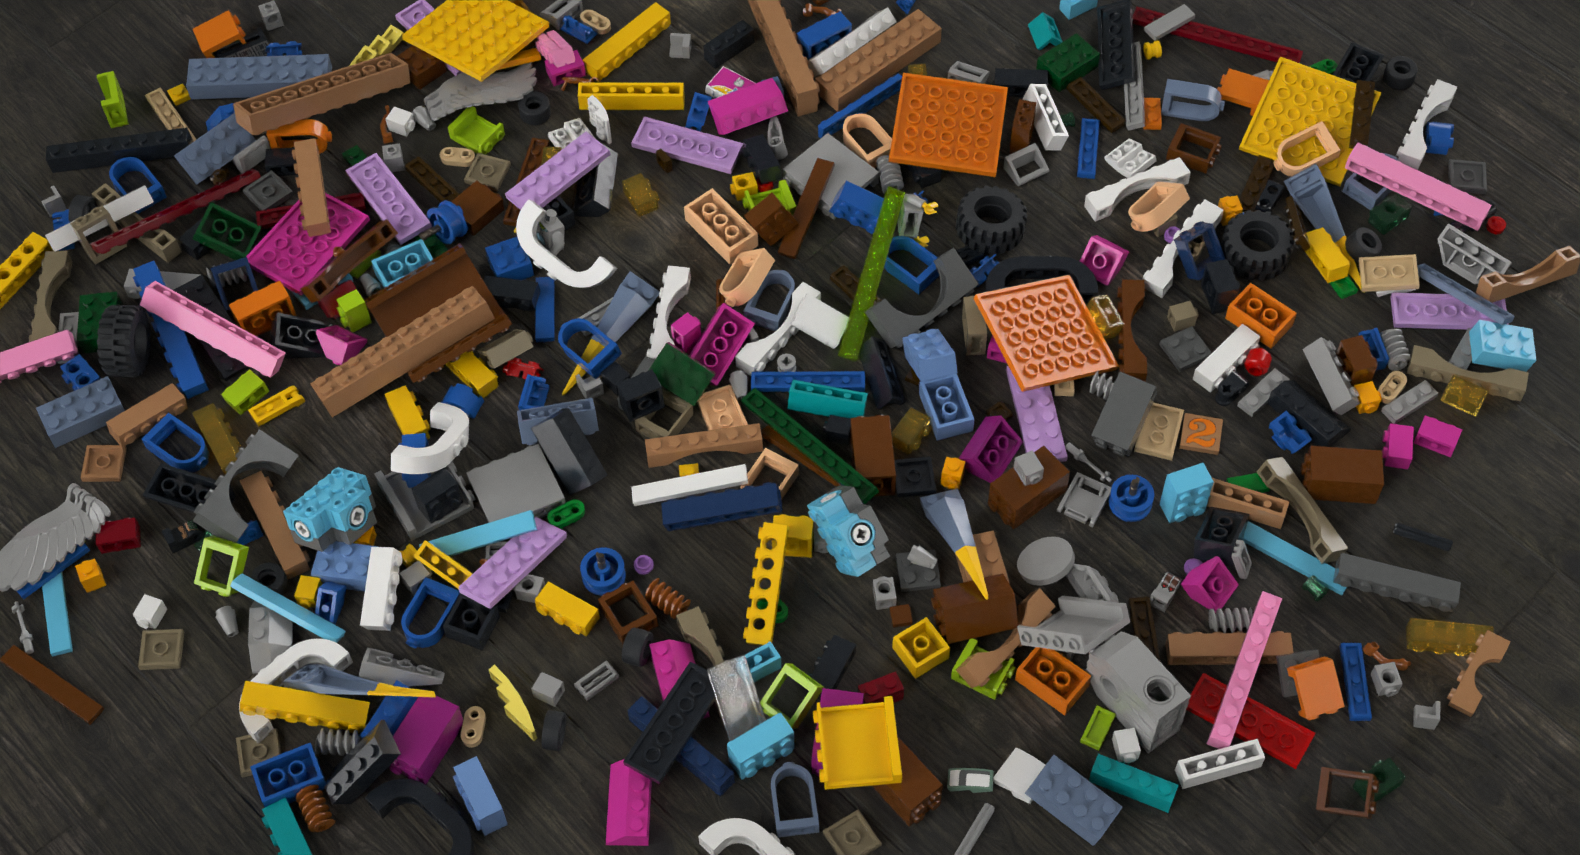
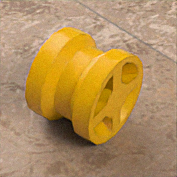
(1152, 50)
(407, 555)

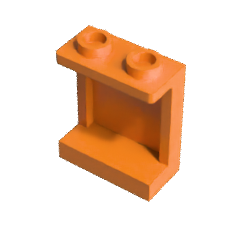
(218, 33)
(1242, 89)
(1317, 687)

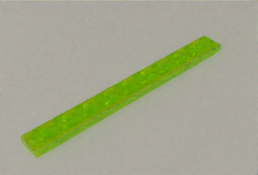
(871, 273)

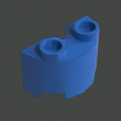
(1439, 137)
(463, 398)
(1287, 434)

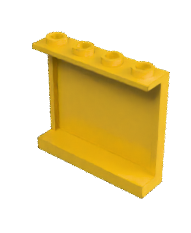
(858, 745)

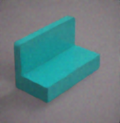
(1044, 31)

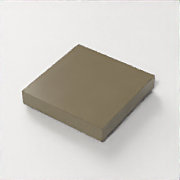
(487, 171)
(161, 649)
(252, 752)
(852, 836)

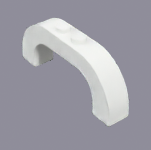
(526, 232)
(439, 455)
(284, 665)
(742, 831)

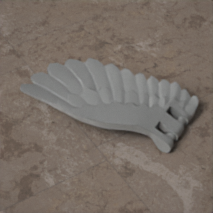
(467, 91)
(50, 538)

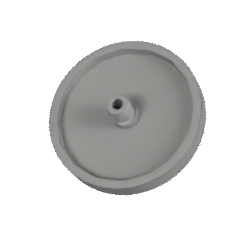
(1046, 561)

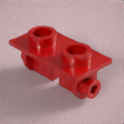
(515, 367)

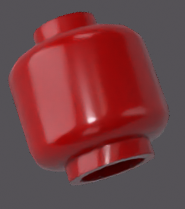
(1258, 361)

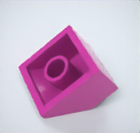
(1103, 259)

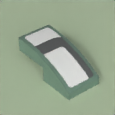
(970, 779)

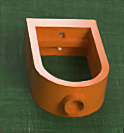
(300, 127)

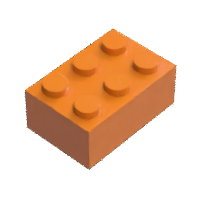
(259, 308)
(1261, 314)
(1053, 678)

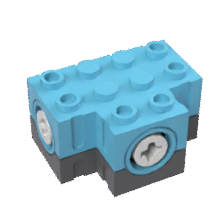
(332, 511)
(850, 530)

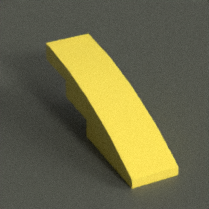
(380, 45)
(514, 707)

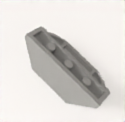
(1468, 256)
(1090, 584)
(268, 636)

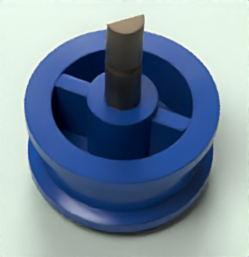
(446, 222)
(1131, 498)
(602, 571)

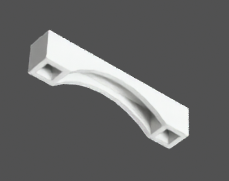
(851, 42)
(1438, 101)
(1102, 202)
(1160, 277)
(676, 286)
(756, 355)

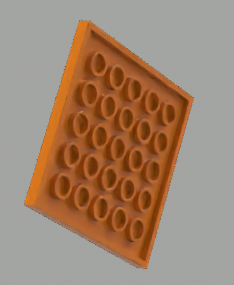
(948, 124)
(1045, 332)

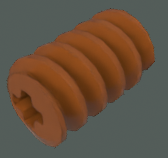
(665, 599)
(313, 809)

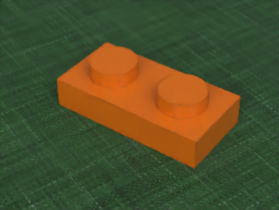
(1152, 112)

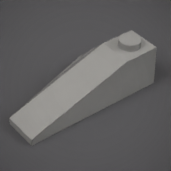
(383, 668)

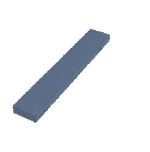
(1464, 294)

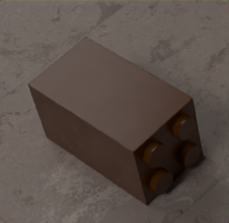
(874, 452)
(1343, 474)
(1020, 502)
(966, 614)
(917, 791)

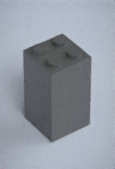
(1124, 414)

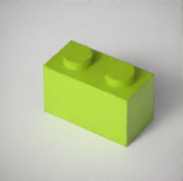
(353, 311)
(245, 392)

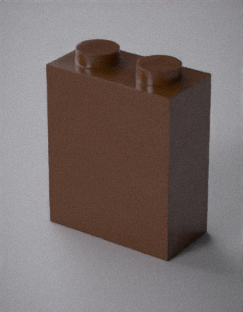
(479, 206)

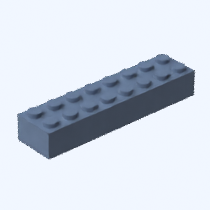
(251, 75)

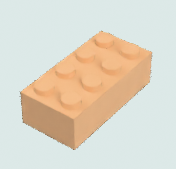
(720, 225)

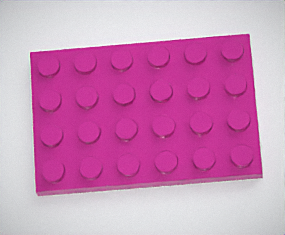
(293, 256)

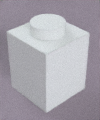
(400, 121)
(149, 612)
(1126, 745)

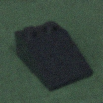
(297, 336)
(1219, 534)

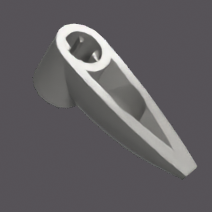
(775, 139)

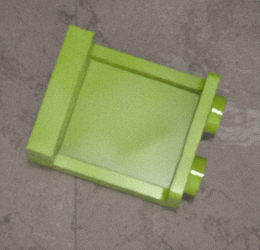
(114, 104)
(475, 132)
(782, 193)
(996, 684)

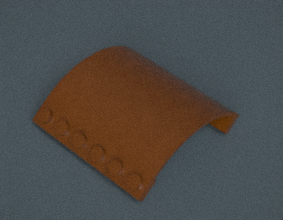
(427, 289)

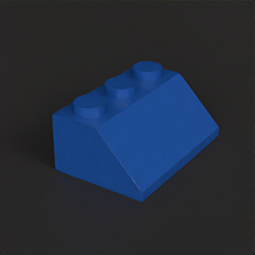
(392, 710)

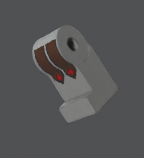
(1165, 591)

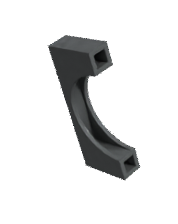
(955, 282)
(217, 512)

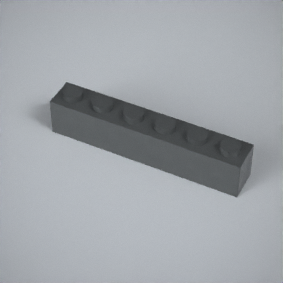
(1397, 582)

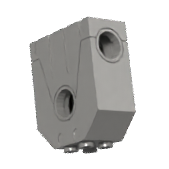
(1137, 689)

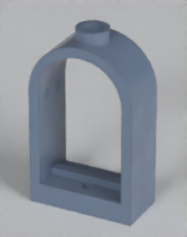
(1191, 91)
(1363, 194)
(766, 319)
(796, 826)

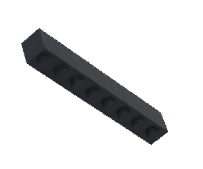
(109, 150)

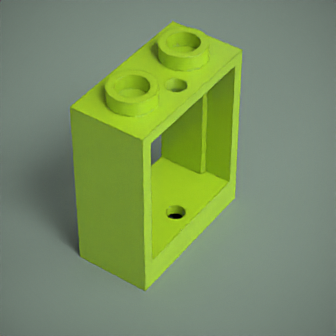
(225, 546)
(803, 679)

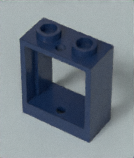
(1211, 241)
(229, 266)

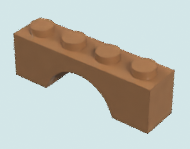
(1467, 696)

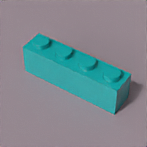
(826, 400)
(1133, 783)
(285, 829)

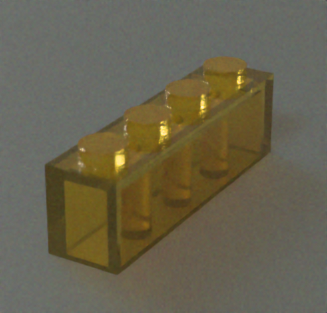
(217, 435)
(1443, 636)

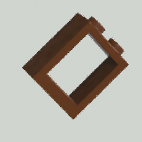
(1022, 125)
(1197, 137)
(646, 622)
(1325, 787)

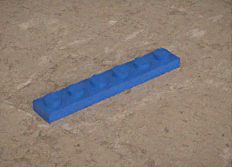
(861, 106)
(782, 380)

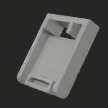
(1083, 504)

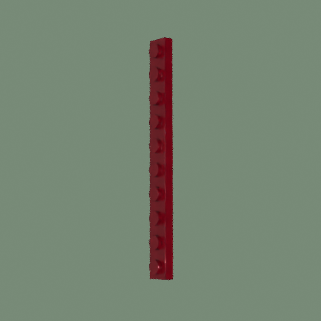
(1223, 38)
(171, 213)

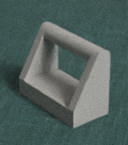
(573, 9)
(956, 74)
(251, 155)
(1021, 158)

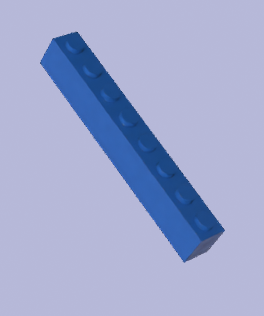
(173, 339)

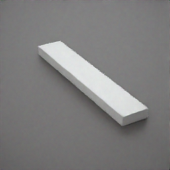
(118, 209)
(689, 485)

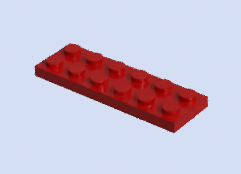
(1275, 732)

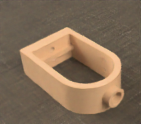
(868, 122)
(1325, 139)
(1149, 216)
(745, 276)
(777, 463)

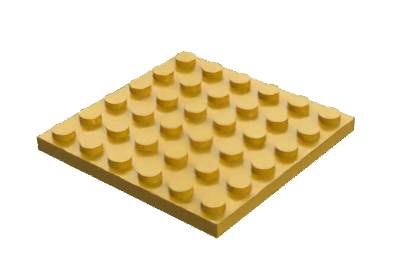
(476, 34)
(1295, 101)

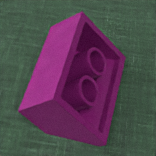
(991, 449)

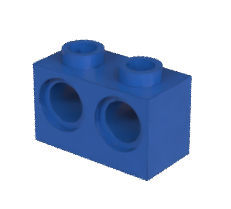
(78, 373)

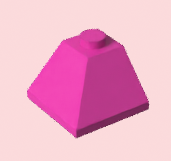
(340, 343)
(1210, 584)

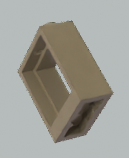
(89, 220)
(973, 327)
(506, 348)
(651, 430)

